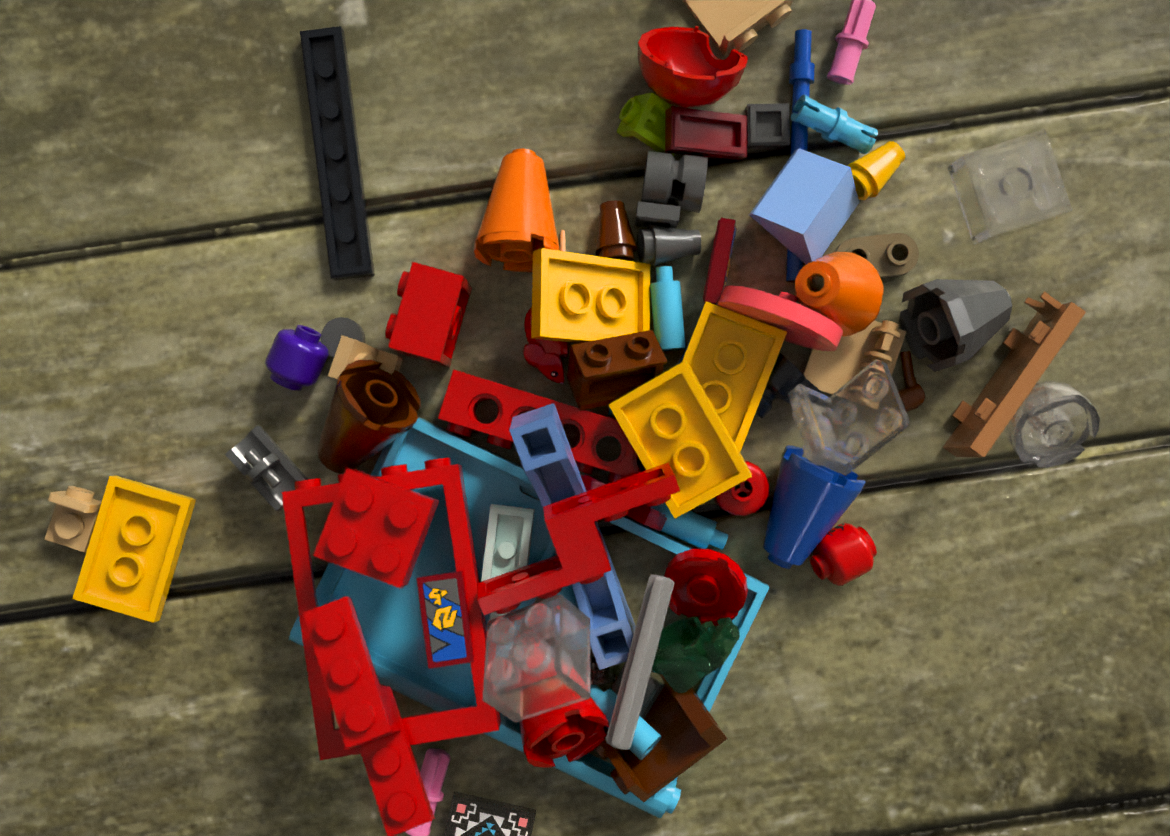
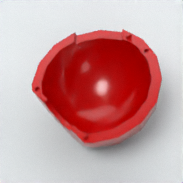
(684, 69)

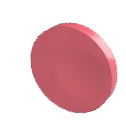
(802, 324)

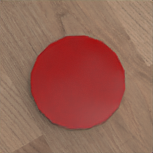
(706, 585)

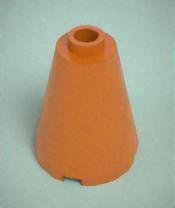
(517, 214)
(842, 289)

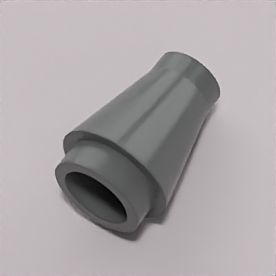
(665, 244)

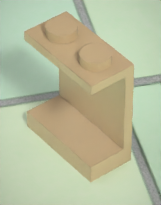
(735, 22)

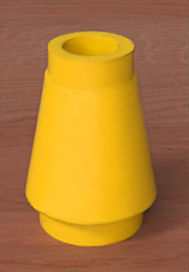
(875, 169)

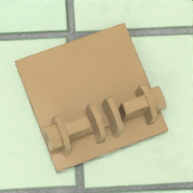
(835, 368)

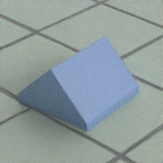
(807, 204)

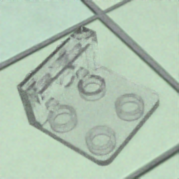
(852, 422)

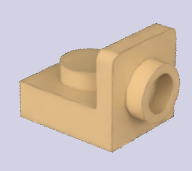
(351, 350)
(73, 518)

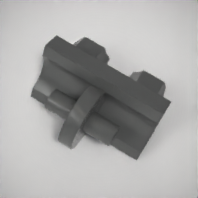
(265, 466)

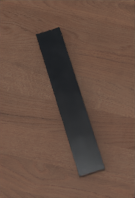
(337, 153)

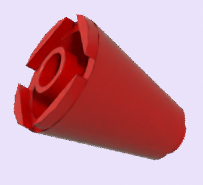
(562, 732)

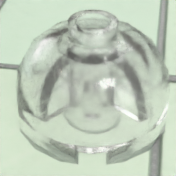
(1052, 424)

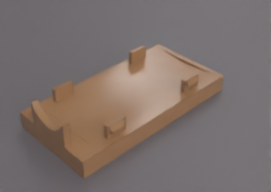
(1015, 378)

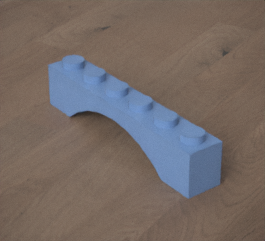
(555, 477)

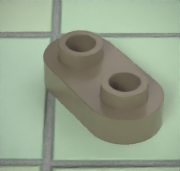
(878, 252)

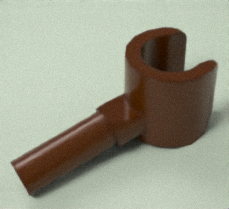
(913, 394)

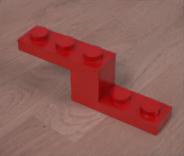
(576, 539)
(368, 715)

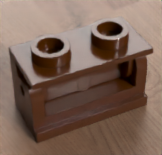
(613, 367)

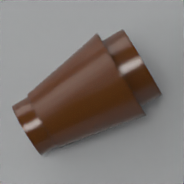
(614, 232)

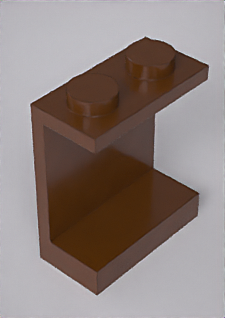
(686, 737)

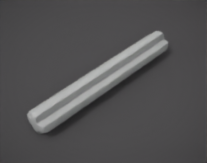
(639, 662)

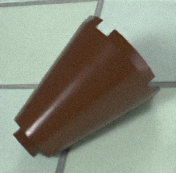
(366, 415)

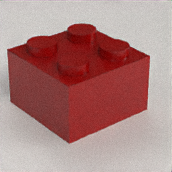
(428, 314)
(376, 528)

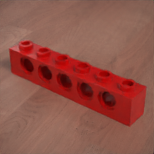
(468, 391)

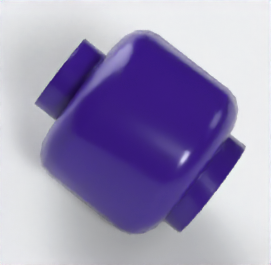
(296, 357)

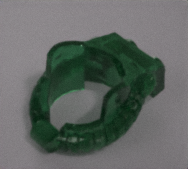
(703, 651)

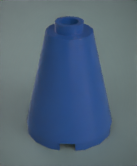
(805, 507)

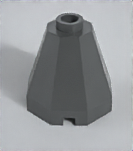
(953, 319)

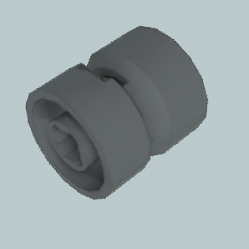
(659, 176)

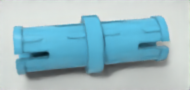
(834, 124)

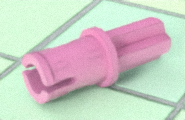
(851, 41)
(432, 776)

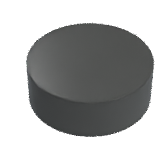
(336, 328)

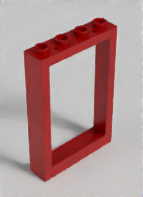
(423, 727)

